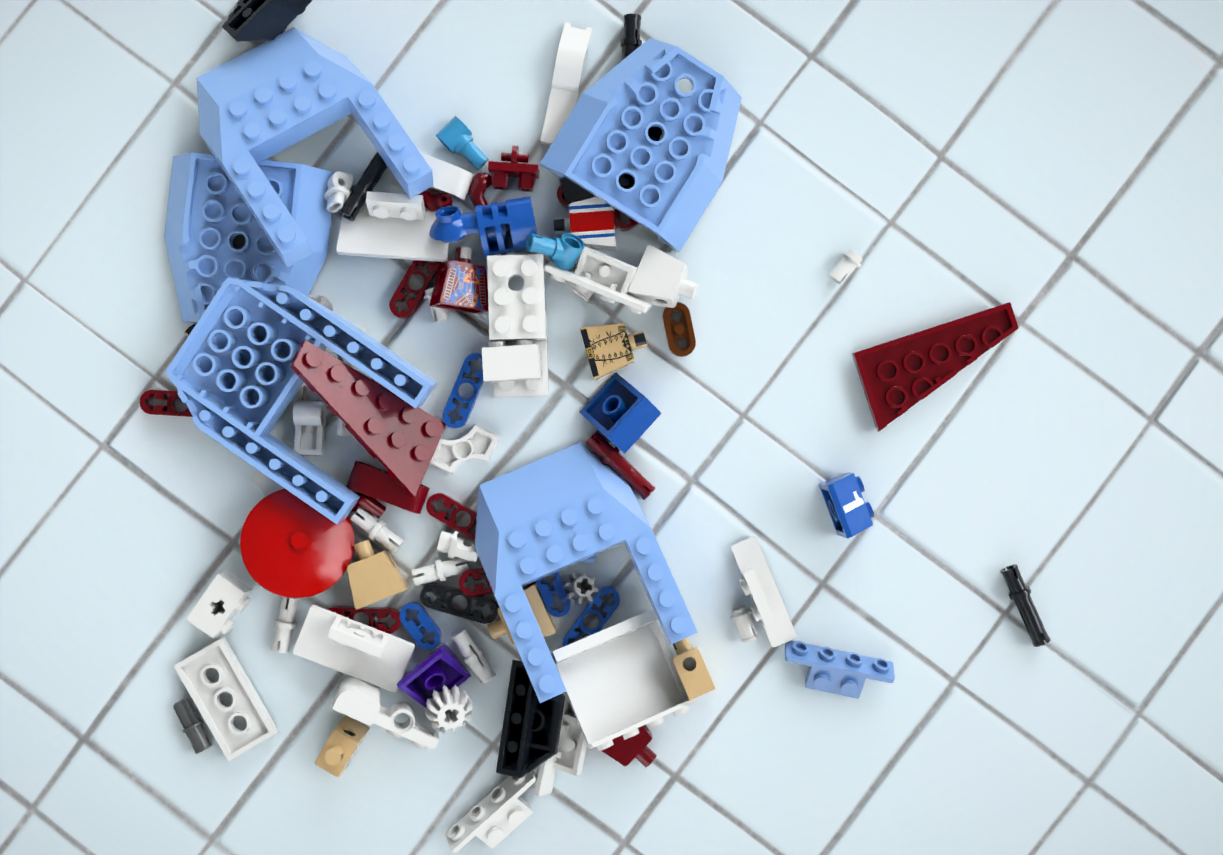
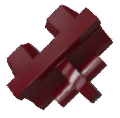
(502, 170)

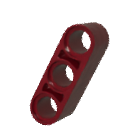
(381, 486)

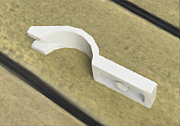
(565, 80)

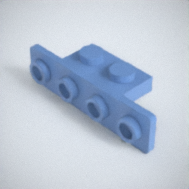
(837, 670)

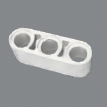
(449, 178)

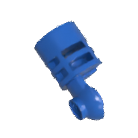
(490, 224)

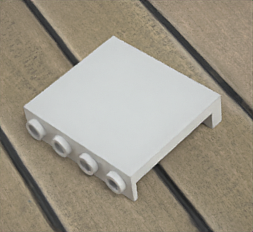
(621, 680)

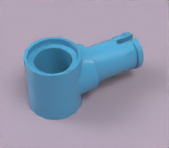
(458, 139)
(561, 251)

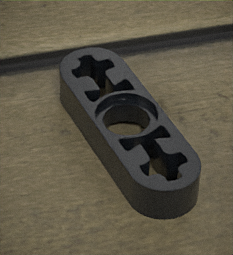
(437, 605)

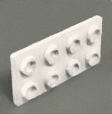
(391, 229)
(353, 648)

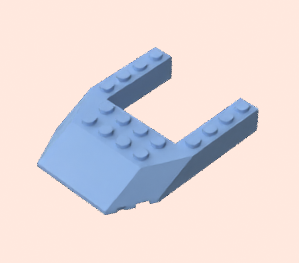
(278, 99)
(240, 379)
(552, 519)

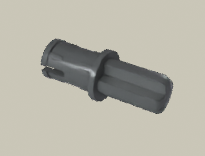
(192, 726)

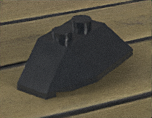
(262, 18)
(529, 727)

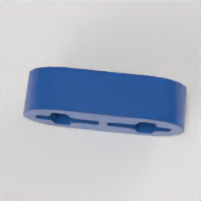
(548, 598)
(415, 629)

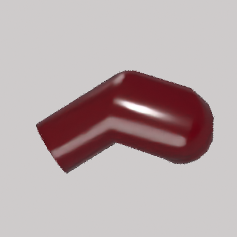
(478, 187)
(436, 201)
(370, 505)

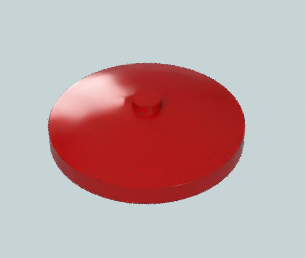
(294, 546)

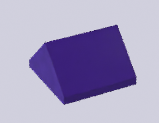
(432, 674)

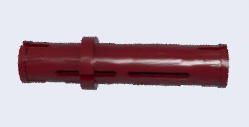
(620, 465)

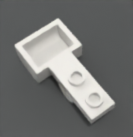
(310, 419)
(362, 702)

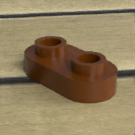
(679, 330)

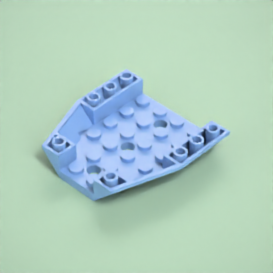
(611, 138)
(209, 213)

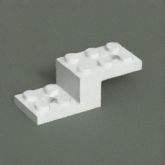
(519, 315)

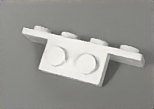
(604, 276)
(764, 593)
(570, 753)
(495, 815)

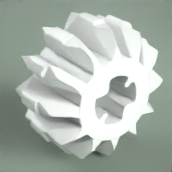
(449, 709)

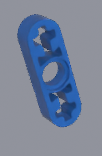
(455, 394)
(597, 599)

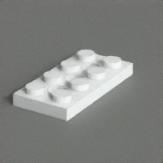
(207, 698)

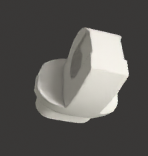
(338, 190)
(457, 546)

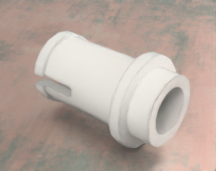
(845, 267)
(438, 314)
(744, 623)

